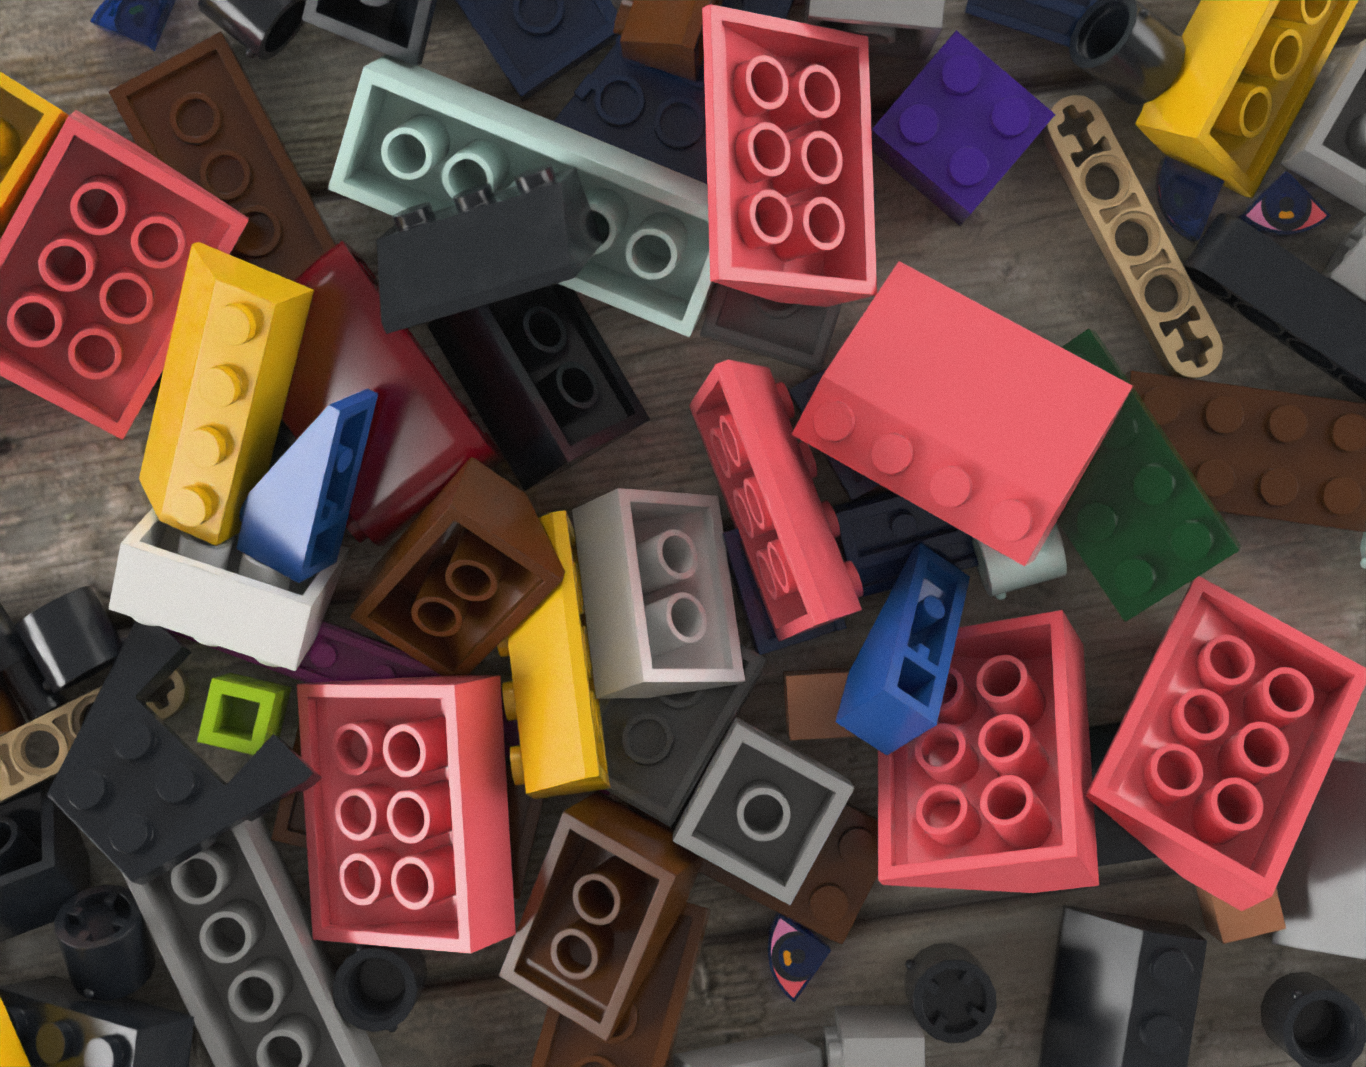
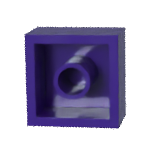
(958, 128)

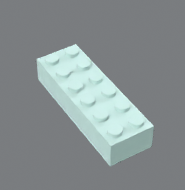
(431, 137)

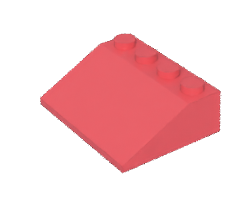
(788, 159)
(100, 272)
(962, 412)
(774, 499)
(1227, 744)
(1002, 775)
(408, 812)

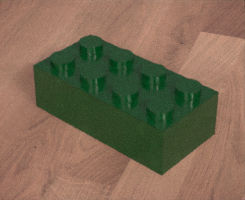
(1139, 507)

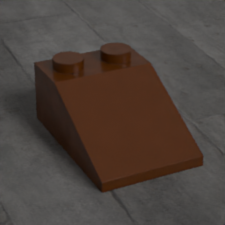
(599, 912)

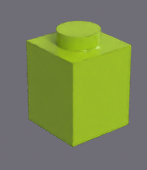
(243, 712)

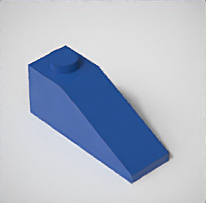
(303, 502)
(907, 656)

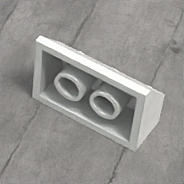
(219, 594)
(657, 594)

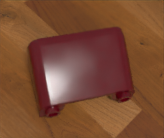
(418, 422)

